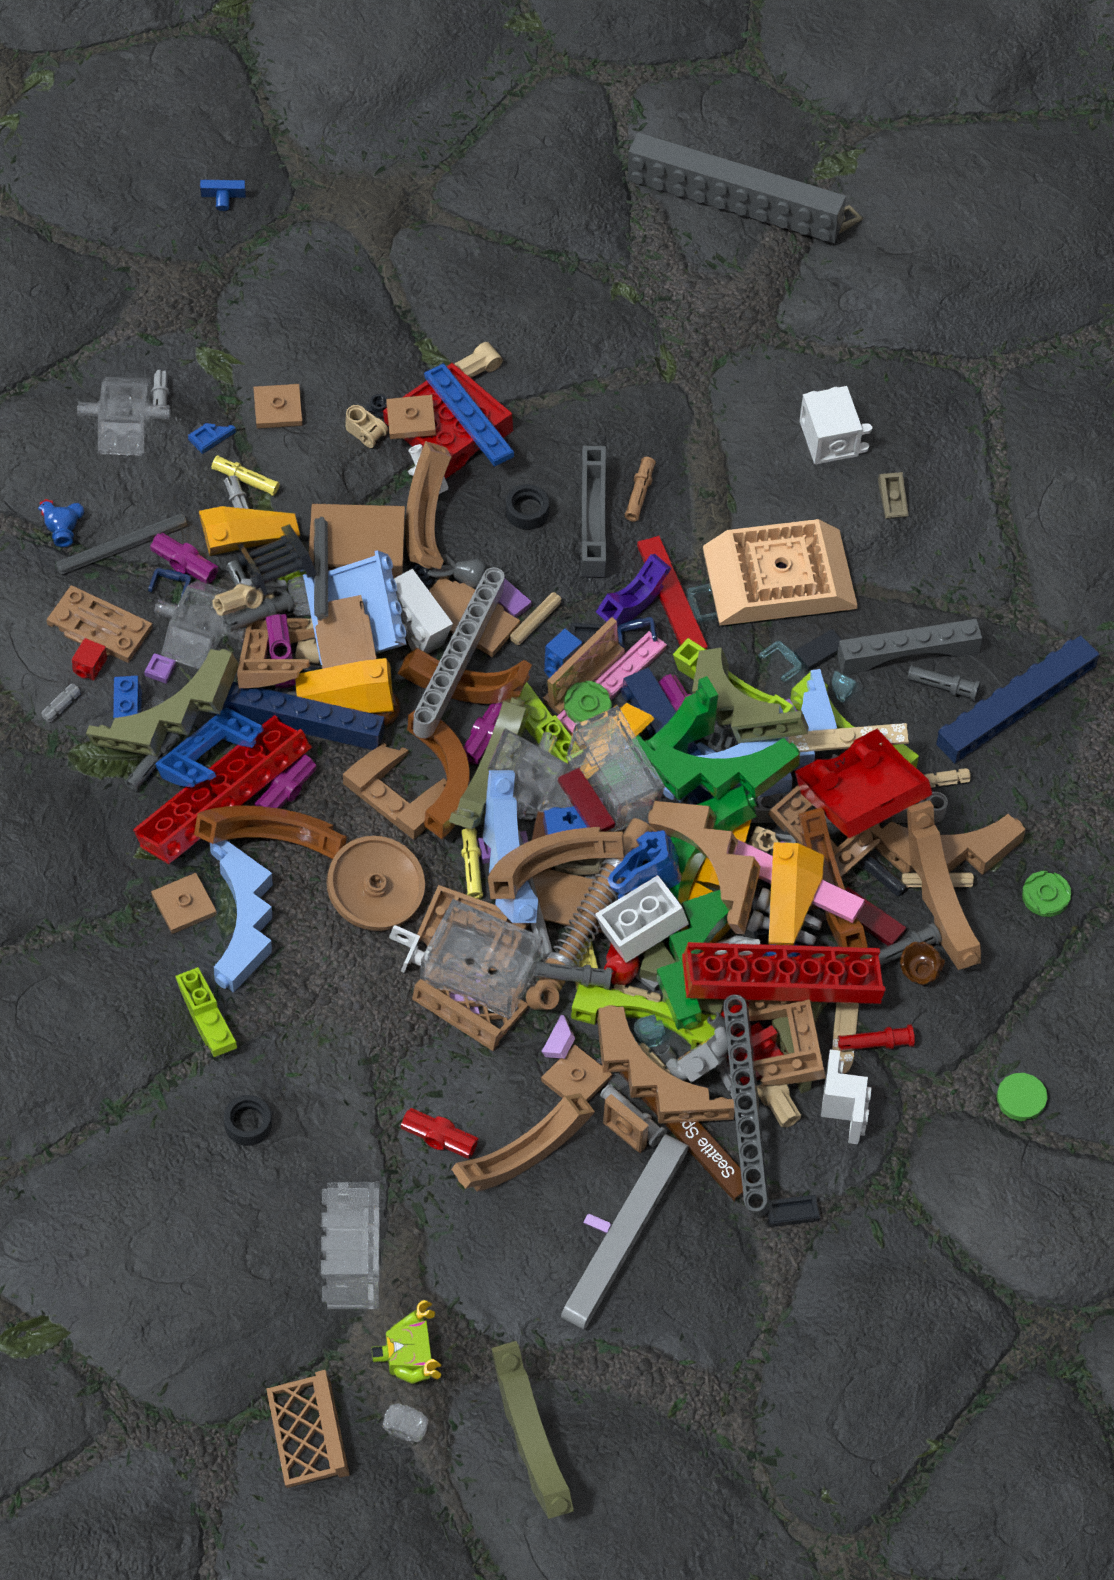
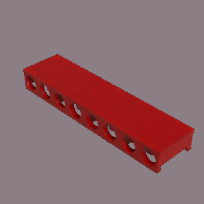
(237, 779)
(783, 976)

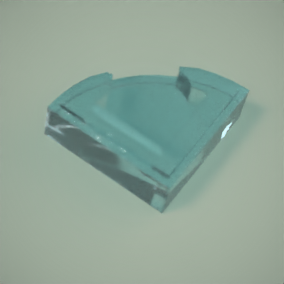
(842, 685)

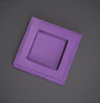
(160, 668)

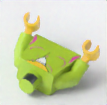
(409, 1348)

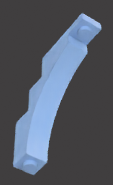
(818, 717)
(502, 837)
(248, 945)

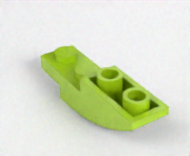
(541, 721)
(205, 1012)

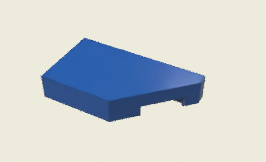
(209, 436)

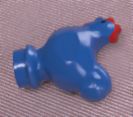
(61, 521)

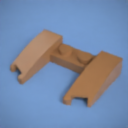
(258, 671)
(364, 781)
(846, 855)
(440, 904)
(795, 1067)

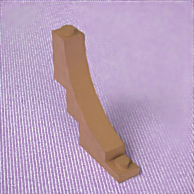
(979, 848)
(735, 873)
(937, 888)
(674, 1098)

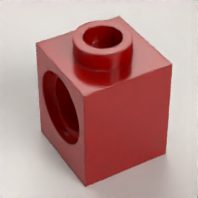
(89, 659)

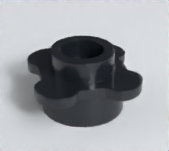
(377, 400)
(420, 570)

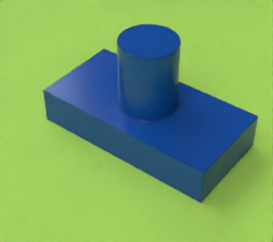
(222, 191)

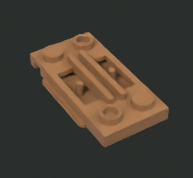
(454, 600)
(92, 618)
(345, 633)
(560, 895)

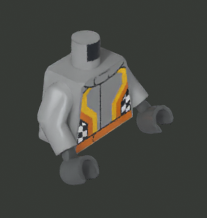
(702, 1057)

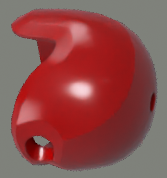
(623, 971)

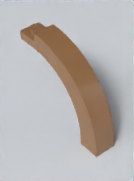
(422, 506)
(550, 851)
(527, 1150)

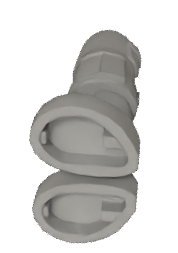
(759, 921)

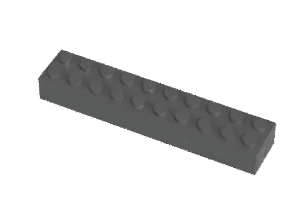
(736, 187)

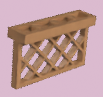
(585, 665)
(460, 1016)
(330, 1429)

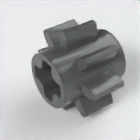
(720, 738)

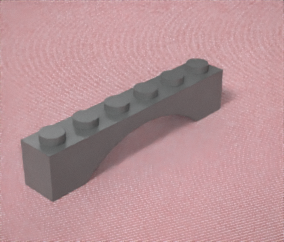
(593, 511)
(865, 652)

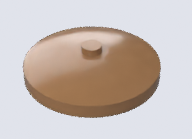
(375, 883)

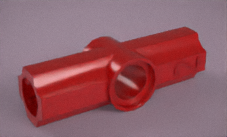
(439, 1133)

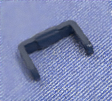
(169, 574)
(636, 624)

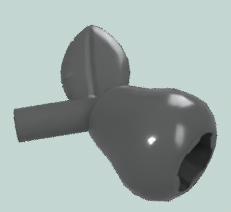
(467, 572)

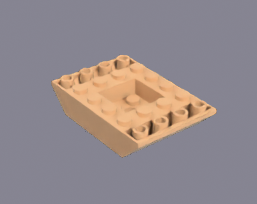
(753, 589)

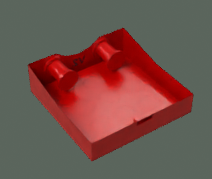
(449, 430)
(863, 784)

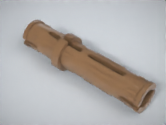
(642, 481)

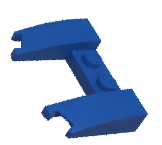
(180, 764)

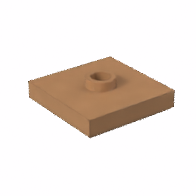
(277, 406)
(411, 417)
(183, 903)
(576, 1075)
(625, 1123)

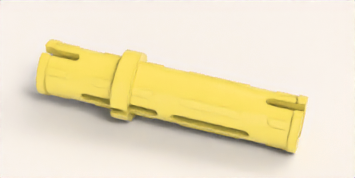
(245, 475)
(471, 855)

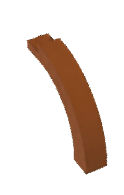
(473, 686)
(455, 763)
(268, 822)
(816, 837)

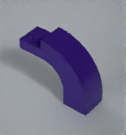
(638, 594)

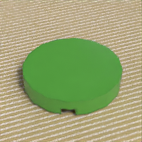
(586, 701)
(1046, 893)
(1021, 1096)

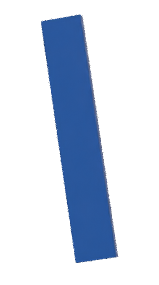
(469, 415)

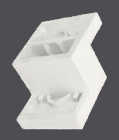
(846, 1097)

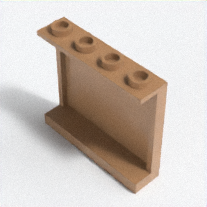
(359, 532)

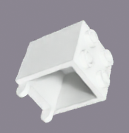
(832, 425)

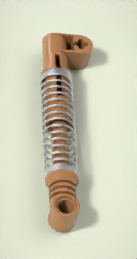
(598, 898)

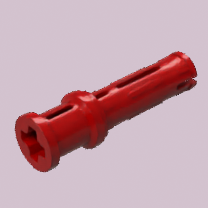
(888, 1038)

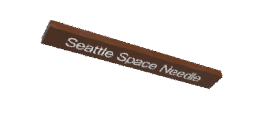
(705, 1151)

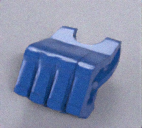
(661, 858)

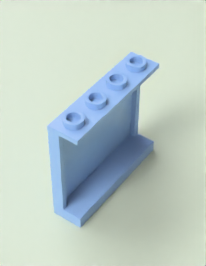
(375, 583)

